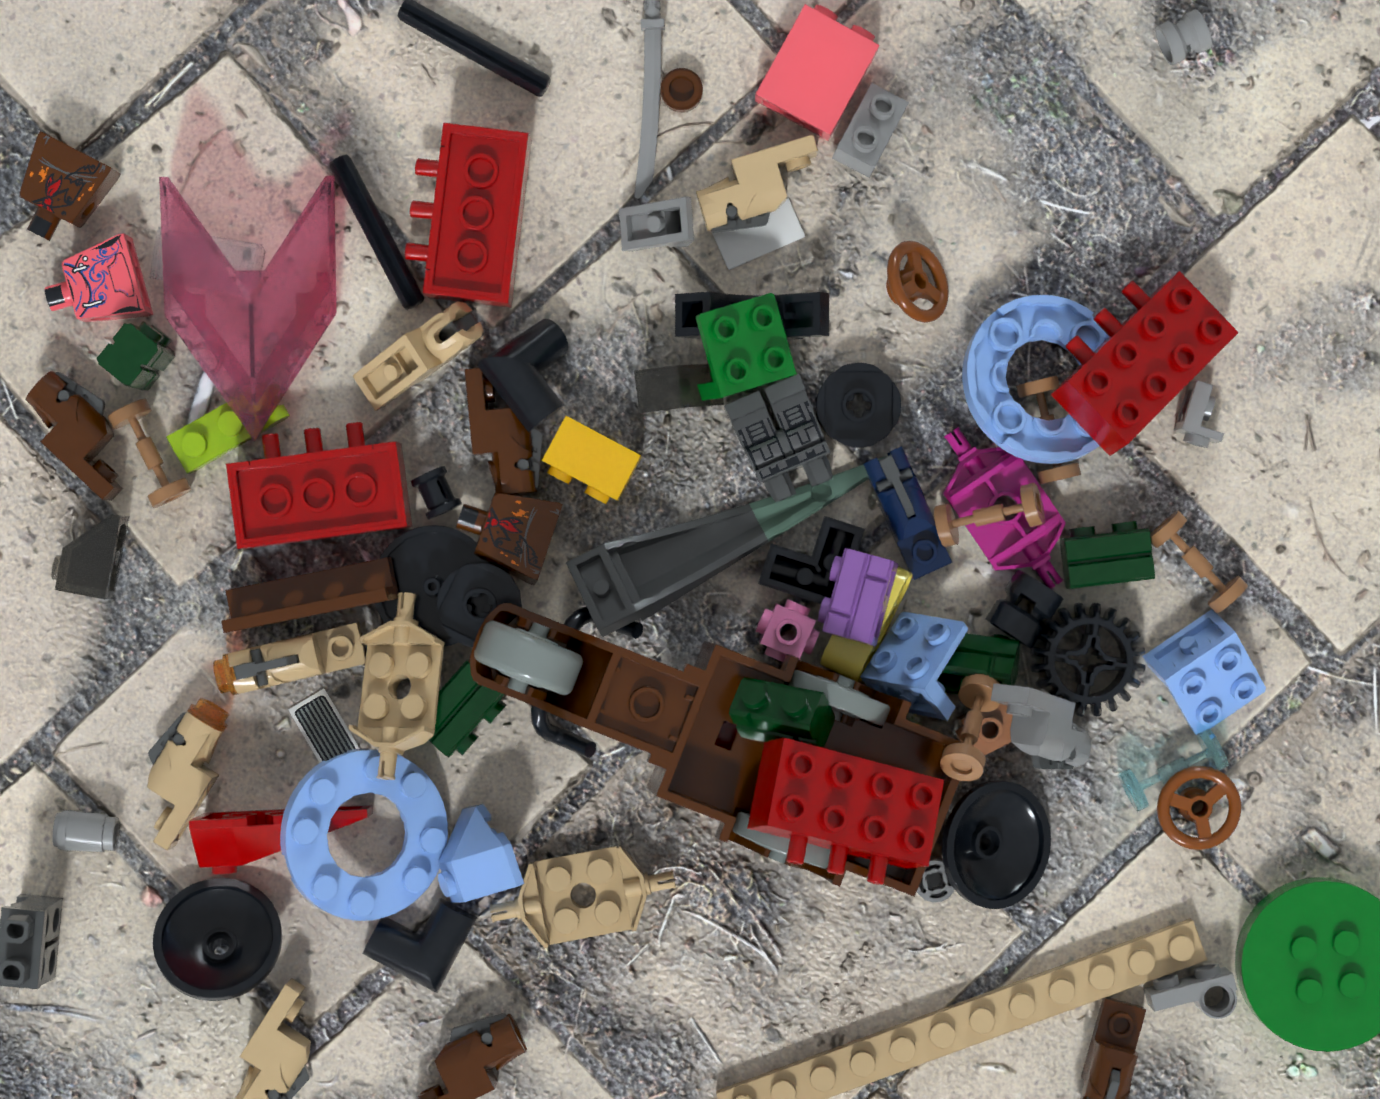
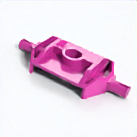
(978, 483)

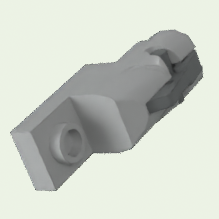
(1044, 727)

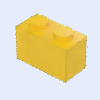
(590, 459)

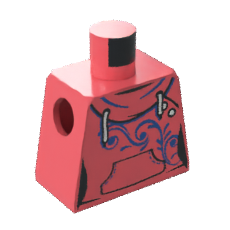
(102, 283)

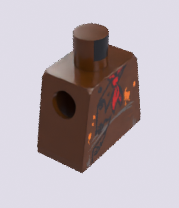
(63, 185)
(513, 533)

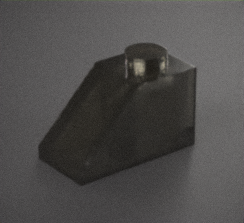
(672, 389)
(92, 560)

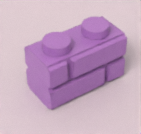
(858, 596)

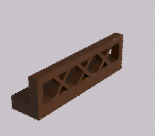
(310, 594)

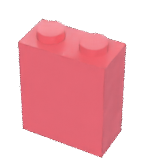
(817, 71)

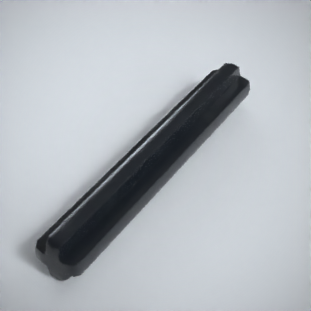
(474, 47)
(376, 232)

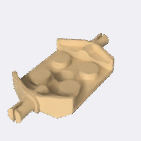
(394, 654)
(555, 917)

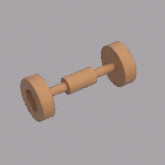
(1038, 388)
(130, 415)
(948, 525)
(1226, 593)
(963, 760)

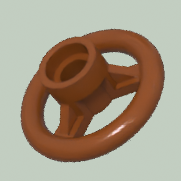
(912, 282)
(1184, 803)

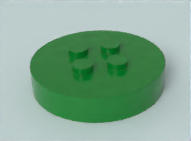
(1313, 963)

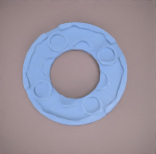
(986, 387)
(307, 824)

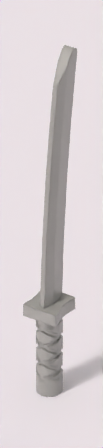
(652, 29)

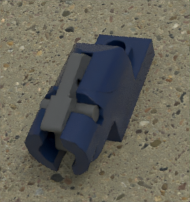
(907, 513)

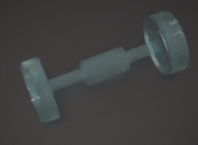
(1210, 749)

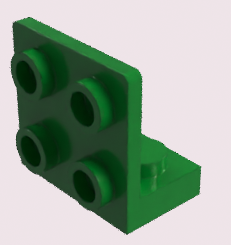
(744, 347)

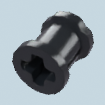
(436, 492)

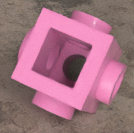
(770, 626)

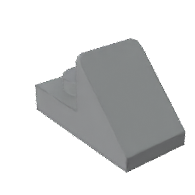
(657, 225)

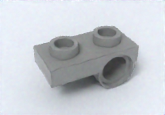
(870, 130)
(1172, 991)

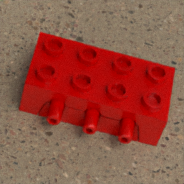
(473, 214)
(1141, 360)
(318, 491)
(845, 807)

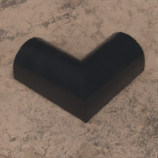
(517, 368)
(806, 574)
(424, 956)

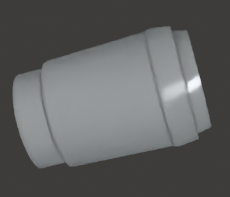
(85, 831)

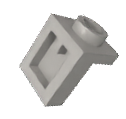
(1197, 407)

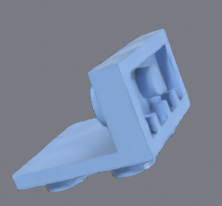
(913, 660)
(1206, 671)

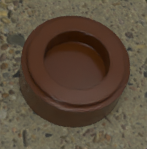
(681, 90)

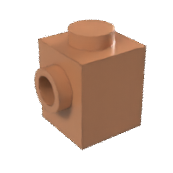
(993, 731)

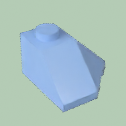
(477, 859)

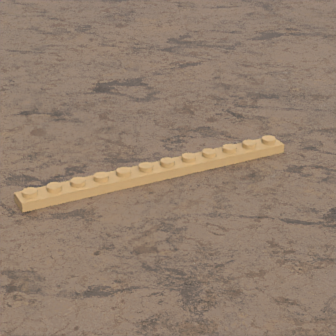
(979, 1018)

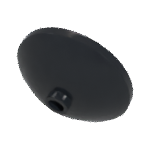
(1011, 848)
(211, 916)

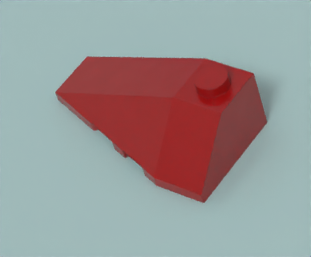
(242, 837)

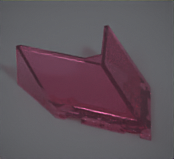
(250, 325)

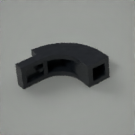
(800, 313)

